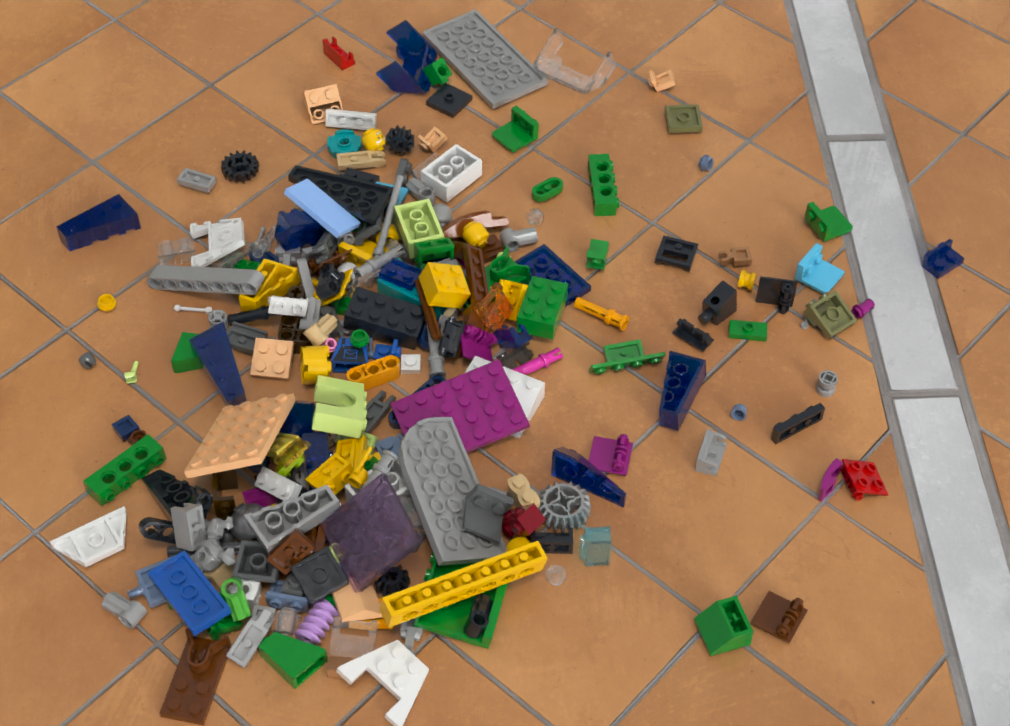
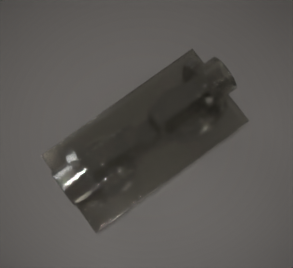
(520, 354)

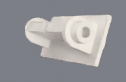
(287, 306)

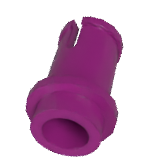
(860, 310)

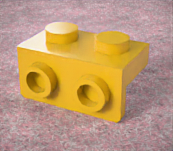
(515, 294)

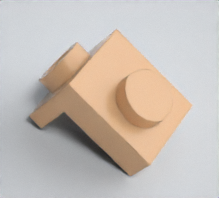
(661, 81)
(433, 140)

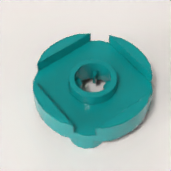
(336, 146)

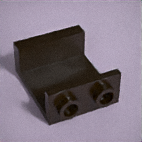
(224, 481)

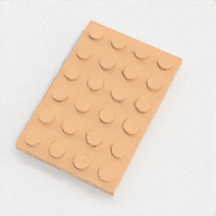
(241, 435)

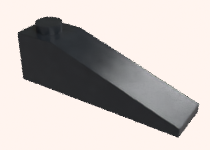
(168, 491)

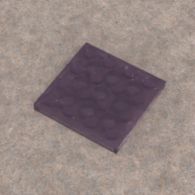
(371, 533)

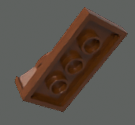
(196, 679)

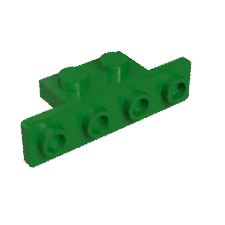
(623, 355)

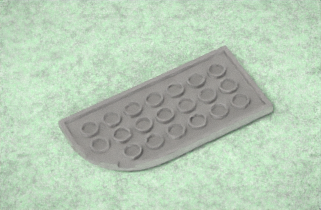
(438, 481)

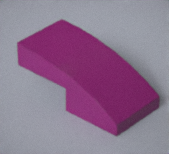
(829, 479)

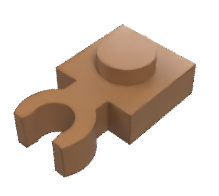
(737, 255)

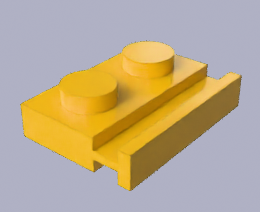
(351, 449)

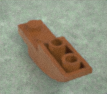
(455, 227)

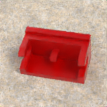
(337, 54)

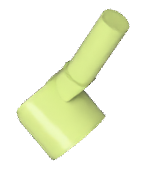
(131, 376)

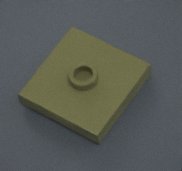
(683, 118)

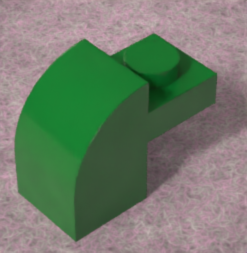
(597, 254)

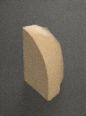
(220, 574)

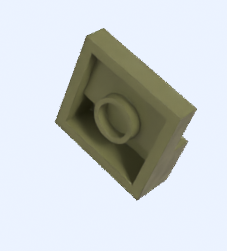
(830, 314)

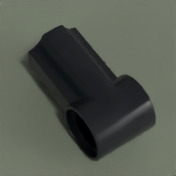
(478, 616)

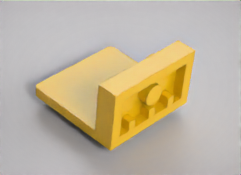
(359, 253)

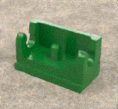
(433, 250)

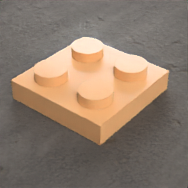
(272, 358)

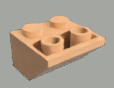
(320, 99)

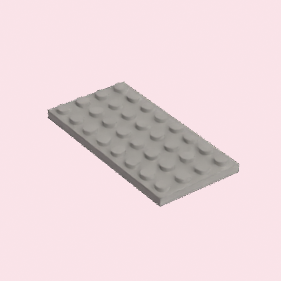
(484, 58)

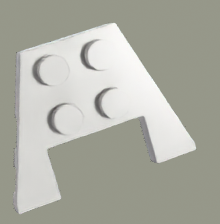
(222, 239)
(396, 670)

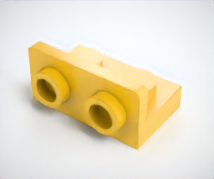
(331, 473)

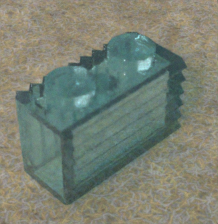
(596, 546)

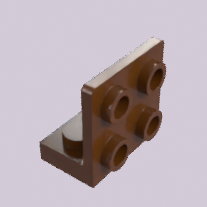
(292, 550)

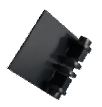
(776, 292)

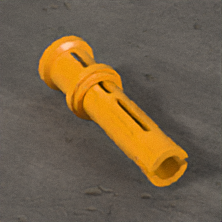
(609, 316)

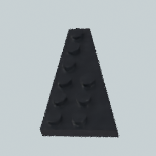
(356, 196)

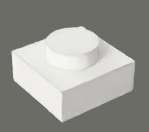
(410, 363)

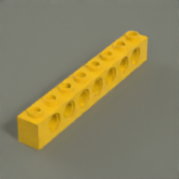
(462, 584)

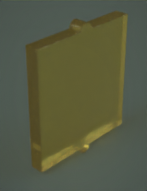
(291, 452)

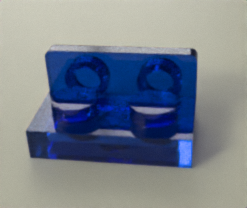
(942, 259)

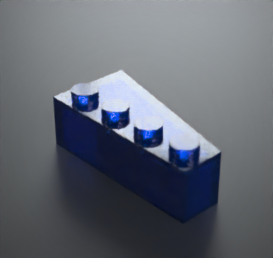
(98, 223)
(296, 229)
(218, 361)
(681, 386)

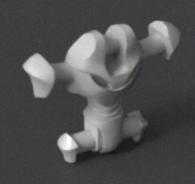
(210, 553)

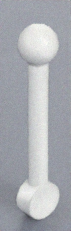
(207, 310)

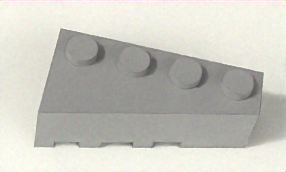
(304, 513)

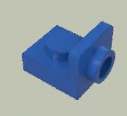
(385, 350)

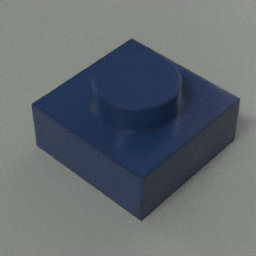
(125, 427)

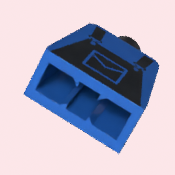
(348, 356)

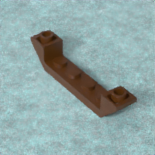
(476, 279)

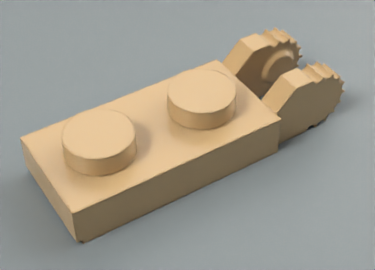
(361, 159)

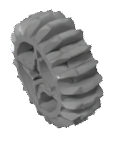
(571, 499)

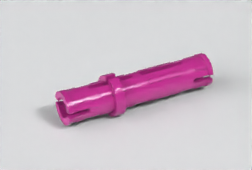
(542, 360)

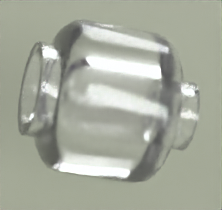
(286, 621)

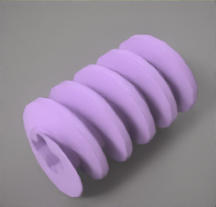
(316, 622)

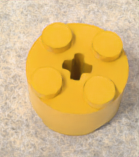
(314, 363)

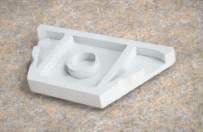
(95, 539)

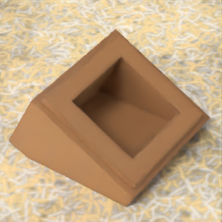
(334, 663)

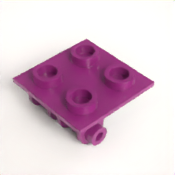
(477, 343)
(611, 454)

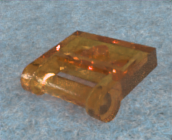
(497, 311)

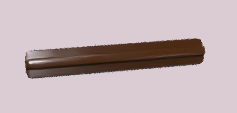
(428, 313)

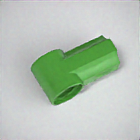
(236, 601)

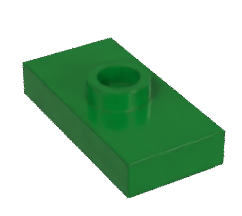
(747, 330)

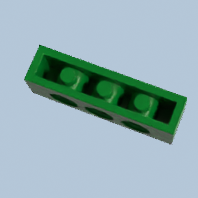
(602, 185)
(124, 470)

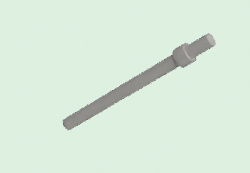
(379, 250)

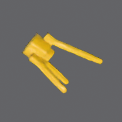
(359, 474)

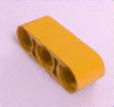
(375, 372)

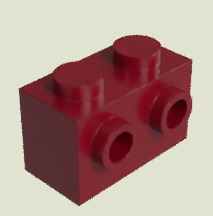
(522, 521)

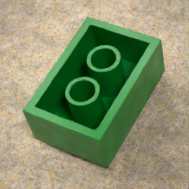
(542, 307)

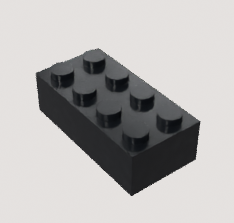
(384, 317)

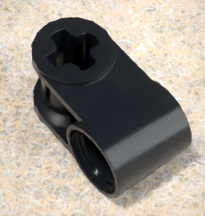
(329, 282)

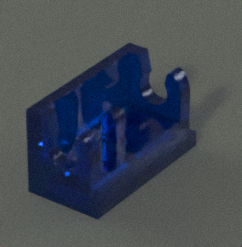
(509, 338)

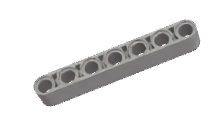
(205, 279)

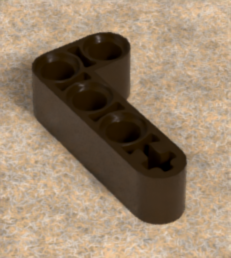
(289, 324)

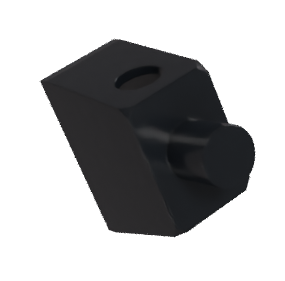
(719, 304)

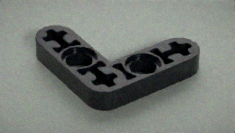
(161, 525)

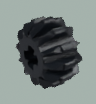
(400, 140)
(393, 581)

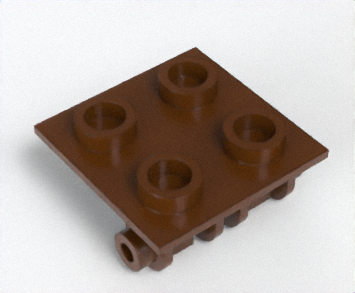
(336, 259)
(779, 616)

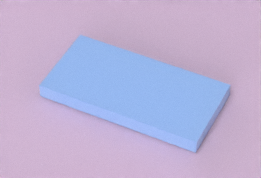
(322, 208)

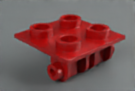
(862, 478)

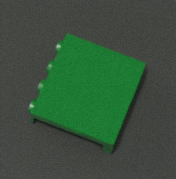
(452, 618)

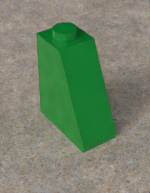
(183, 357)
(292, 657)

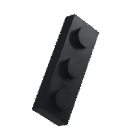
(797, 423)

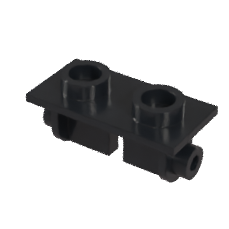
(692, 335)
(449, 346)

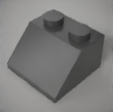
(252, 563)

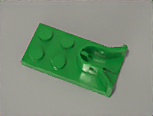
(503, 268)

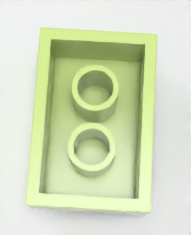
(417, 223)

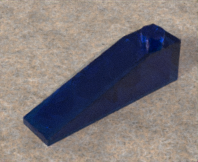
(573, 467)

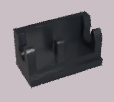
(554, 542)

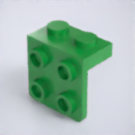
(517, 132)
(827, 222)

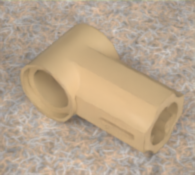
(320, 330)

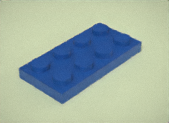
(189, 593)

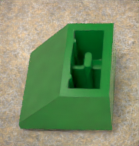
(724, 626)

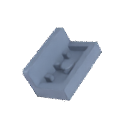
(278, 600)

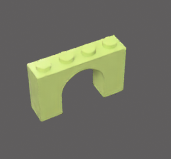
(351, 414)

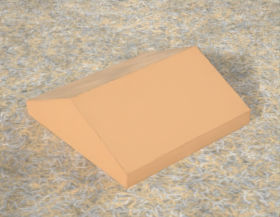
(358, 605)

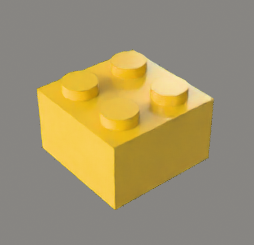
(444, 285)

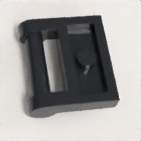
(676, 248)

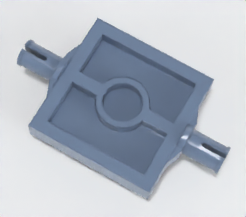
(147, 587)

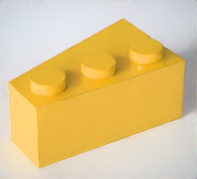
(276, 282)

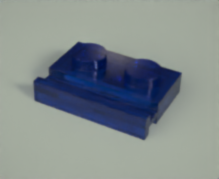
(400, 273)

